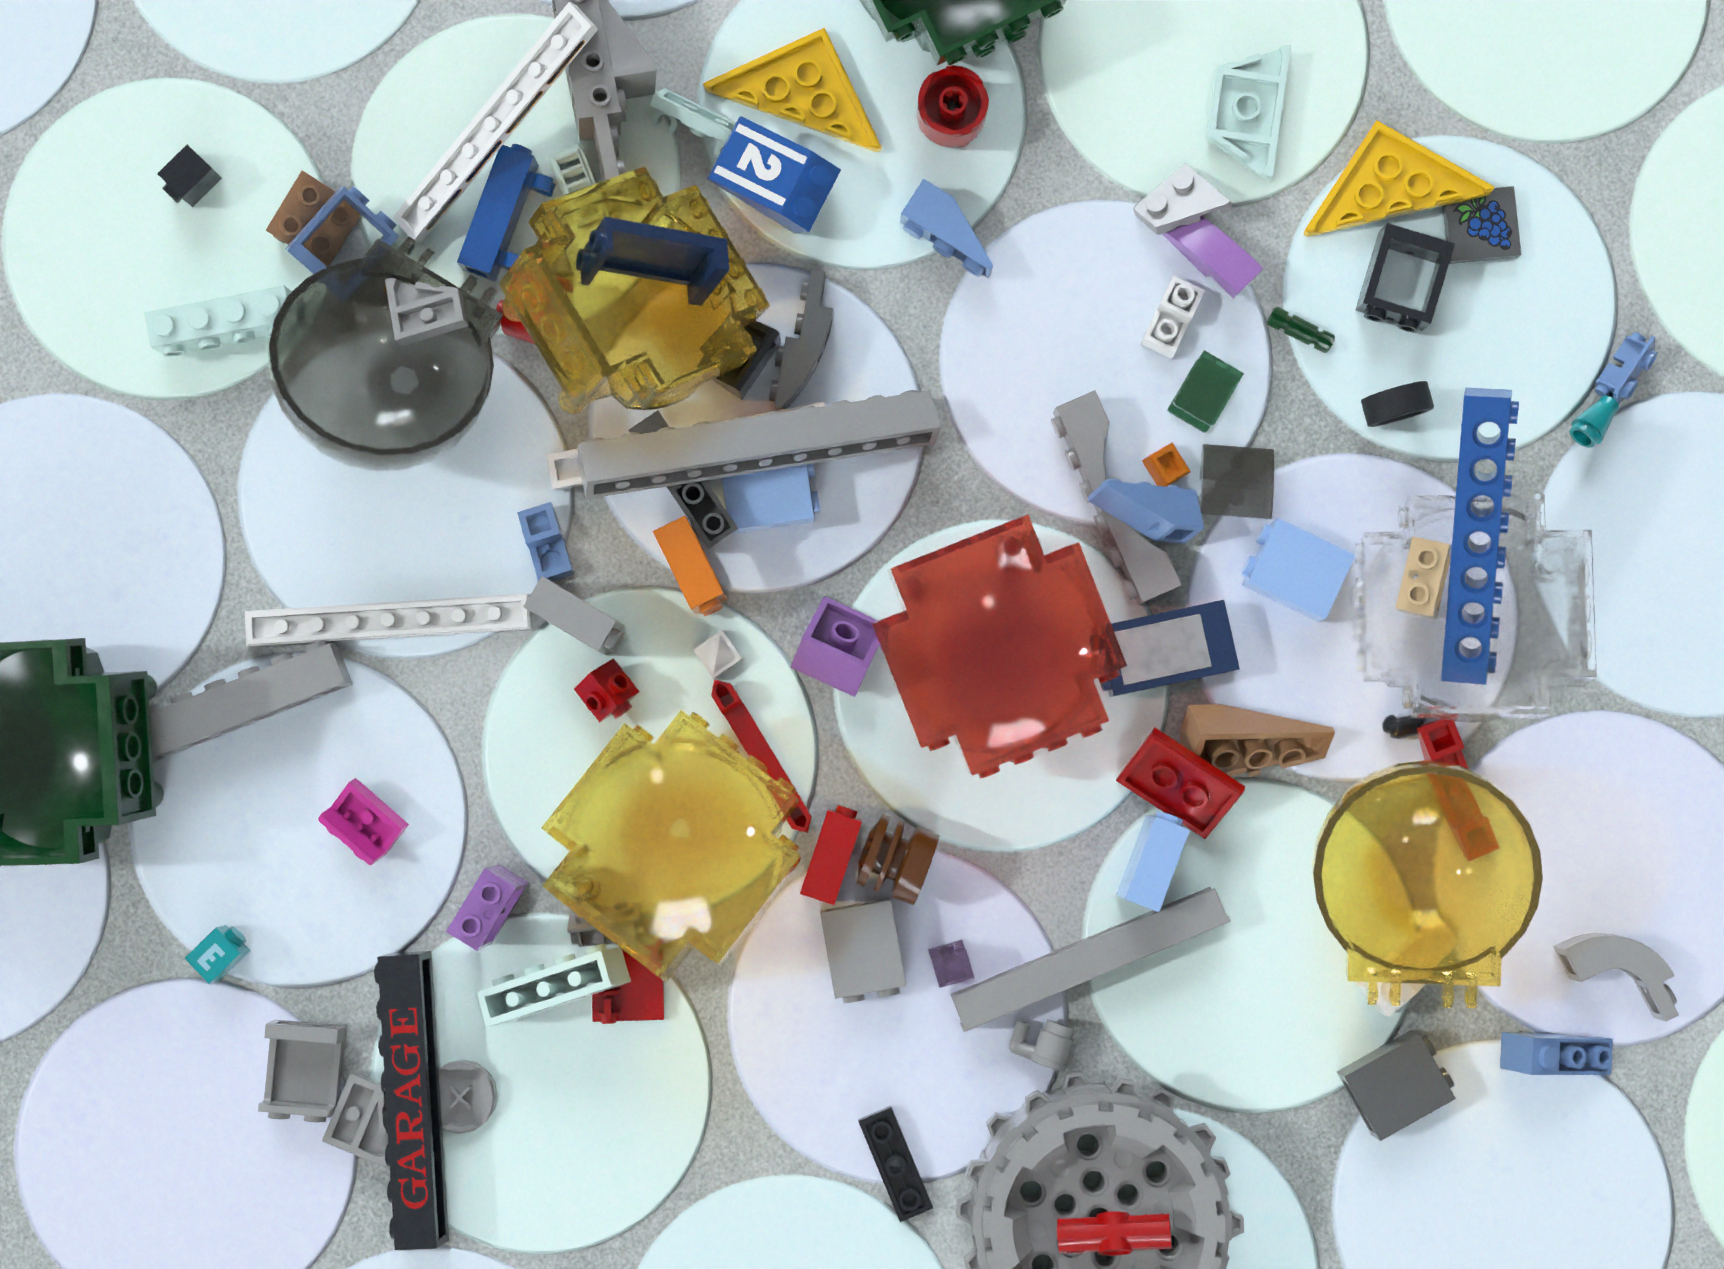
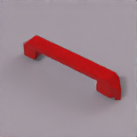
(756, 745)

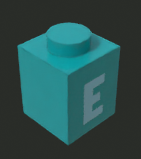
(218, 953)

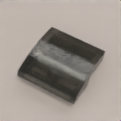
(1237, 481)

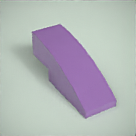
(1215, 255)

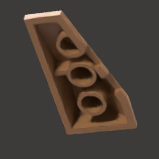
(1251, 740)

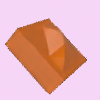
(1166, 466)

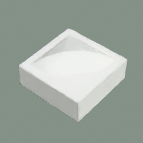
(717, 654)

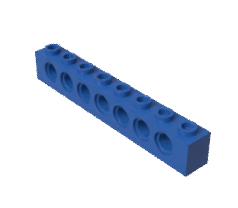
(1479, 407)

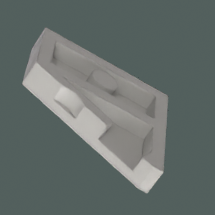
(424, 310)

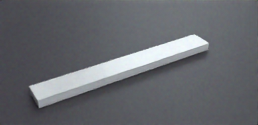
(387, 620)

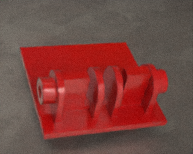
(632, 1001)

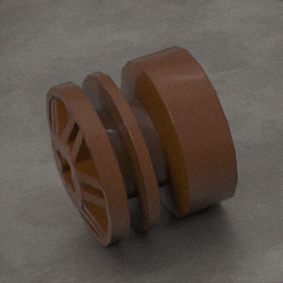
(897, 859)

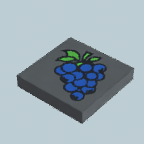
(1483, 227)

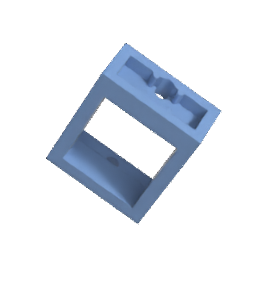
(356, 201)

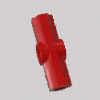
(1114, 1233)

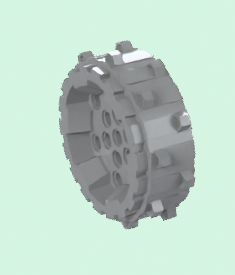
(1129, 1133)

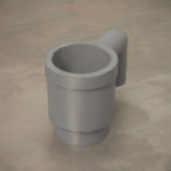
(1051, 1047)

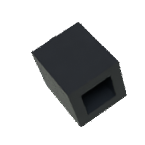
(188, 177)

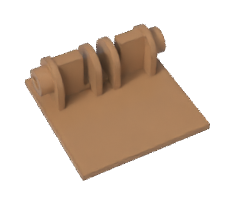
(300, 206)

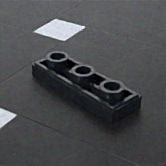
(888, 1143)

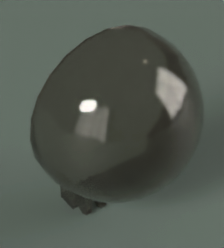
(358, 389)

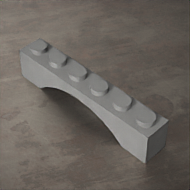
(1144, 565)

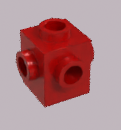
(607, 691)

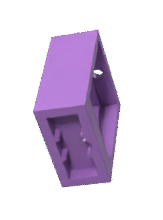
(480, 914)

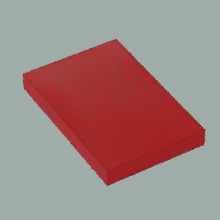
(1180, 783)

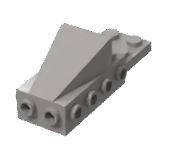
(602, 78)

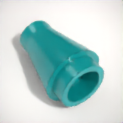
(1594, 422)

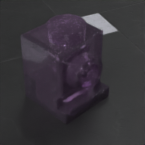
(951, 963)

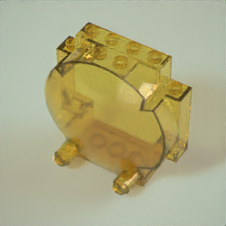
(623, 330)
(673, 843)

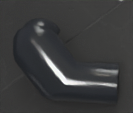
(1402, 727)

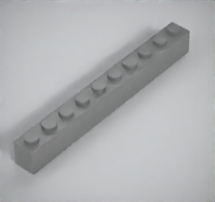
(757, 443)

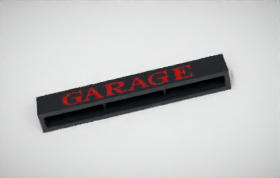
(412, 1100)

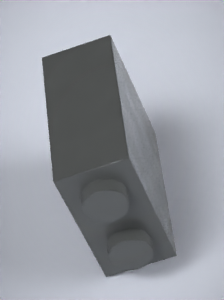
(1397, 1084)

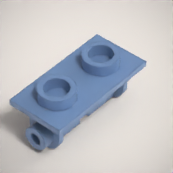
(1635, 356)

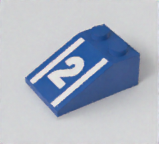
(774, 175)

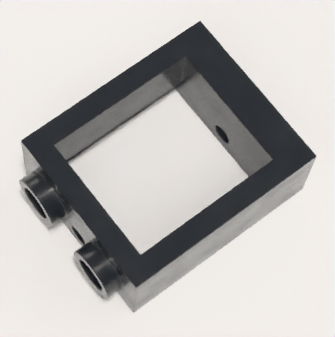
(1415, 245)

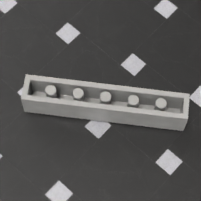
(247, 699)

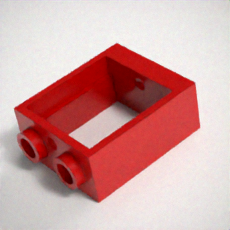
(831, 855)

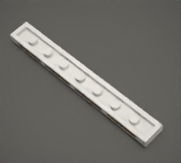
(495, 122)

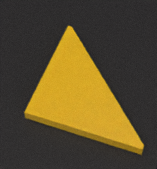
(801, 85)
(1392, 179)

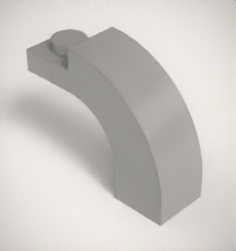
(1597, 952)

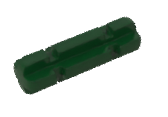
(1301, 329)

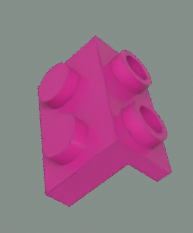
(363, 822)

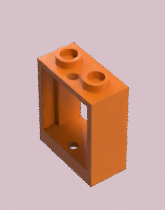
(690, 566)

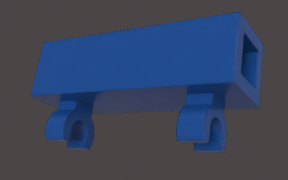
(500, 211)

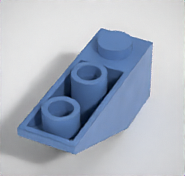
(939, 219)
(1155, 511)
(1555, 1054)

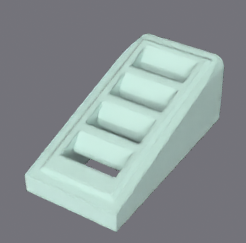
(568, 157)

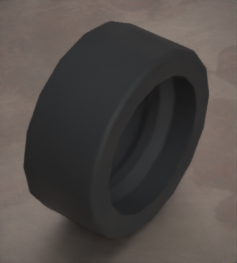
(1397, 403)

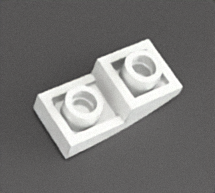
(1172, 317)

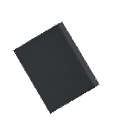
(742, 378)

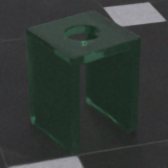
(1205, 392)

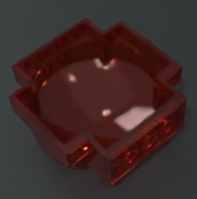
(999, 646)

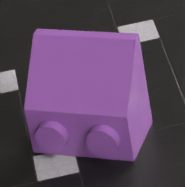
(837, 646)

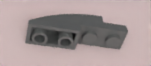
(801, 356)
(695, 498)

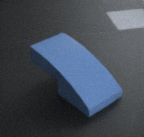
(545, 542)

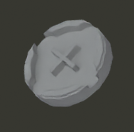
(466, 1096)

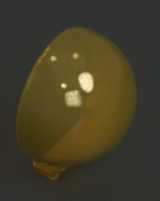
(1426, 878)

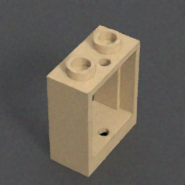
(1431, 563)

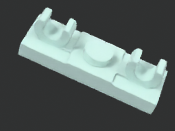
(699, 119)

